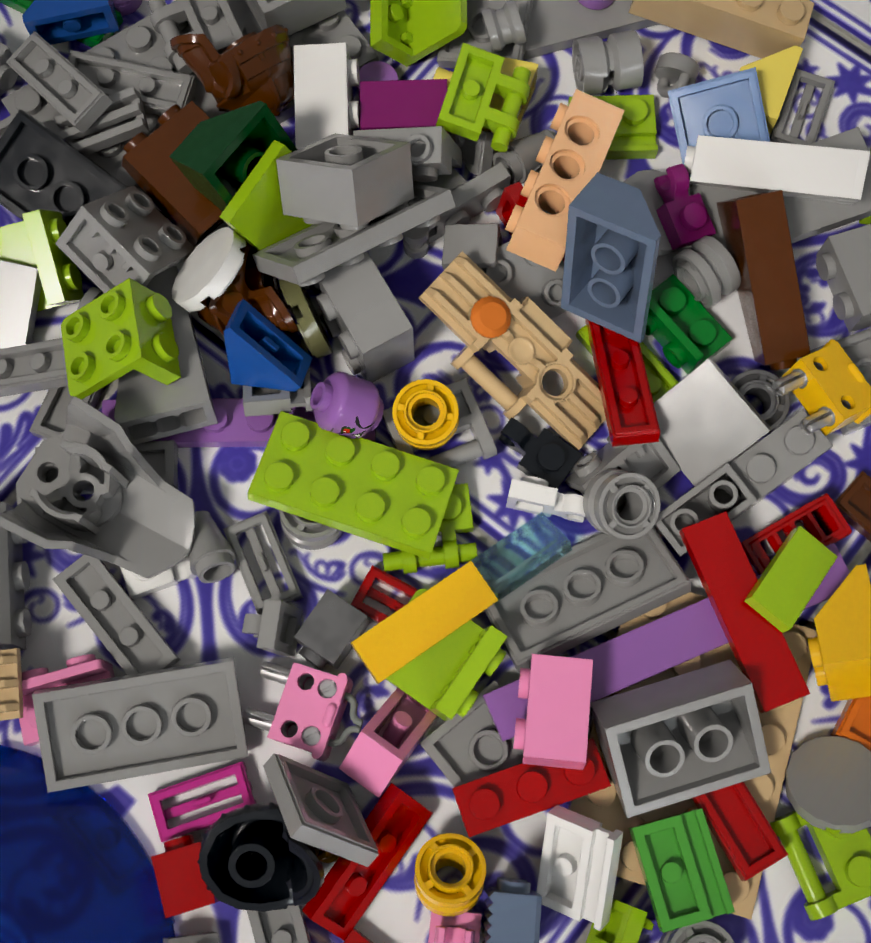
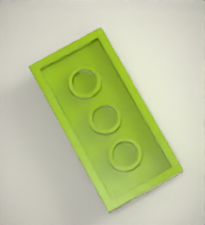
(353, 485)

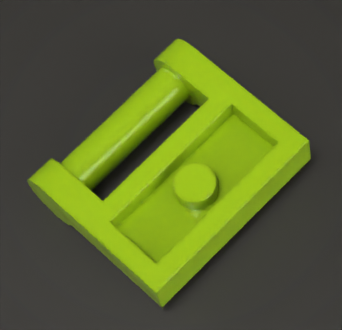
(844, 856)

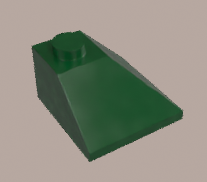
(226, 150)

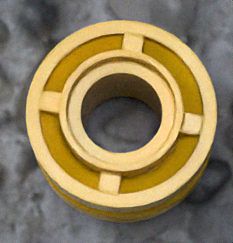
(422, 393)
(453, 851)

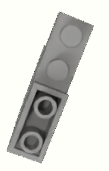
(745, 479)

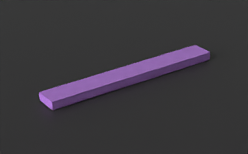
(647, 651)

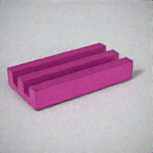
(161, 816)

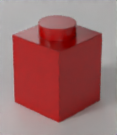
(180, 877)

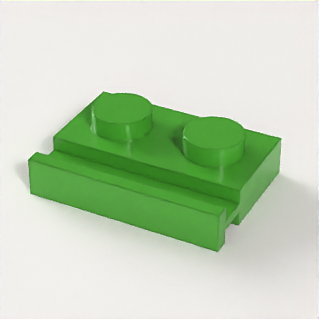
(681, 870)

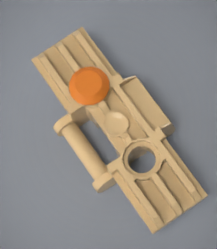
(523, 335)

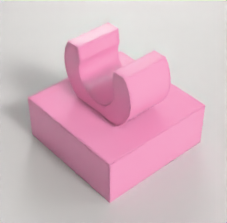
(455, 929)

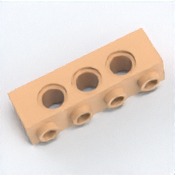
(569, 164)

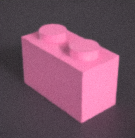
(556, 711)

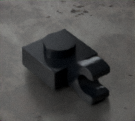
(543, 456)

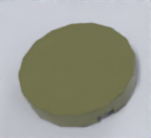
(307, 319)

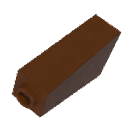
(769, 287)

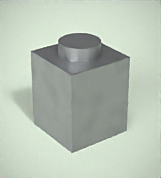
(330, 631)

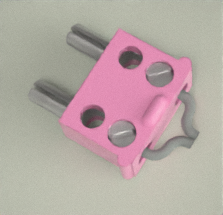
(313, 710)

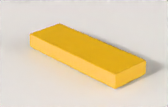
(424, 622)

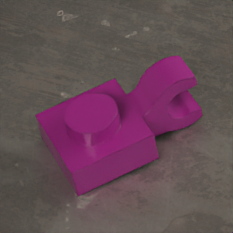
(682, 215)

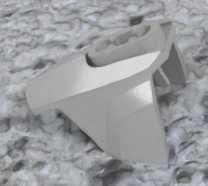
(132, 513)

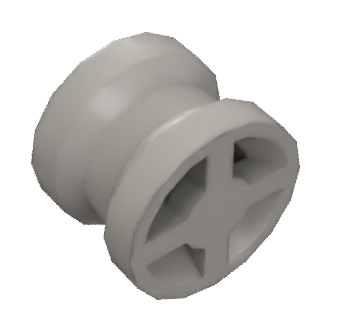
(504, 26)

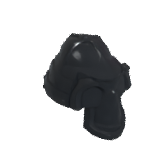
(255, 863)

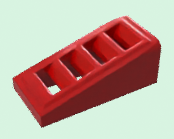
(826, 513)

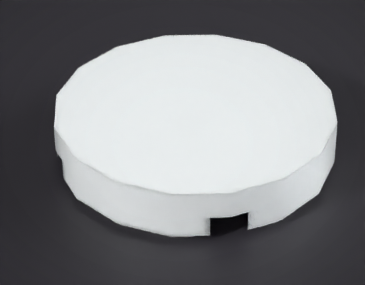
(209, 269)

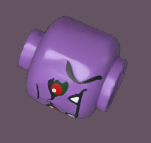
(347, 405)

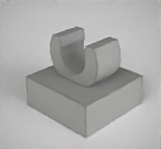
(275, 627)

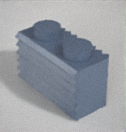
(512, 912)

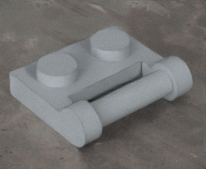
(469, 418)

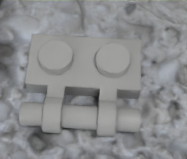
(204, 17)

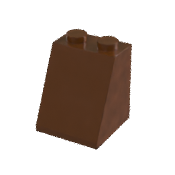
(163, 181)

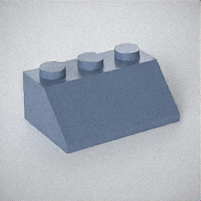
(610, 257)

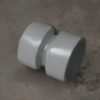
(608, 63)

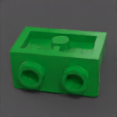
(683, 326)

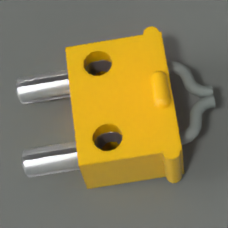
(828, 389)

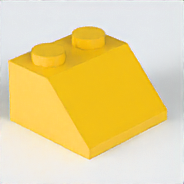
(844, 639)

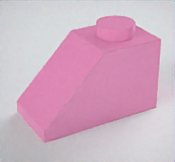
(387, 742)

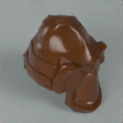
(247, 70)
(257, 289)

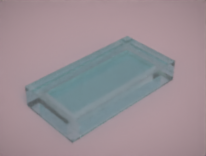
(522, 555)

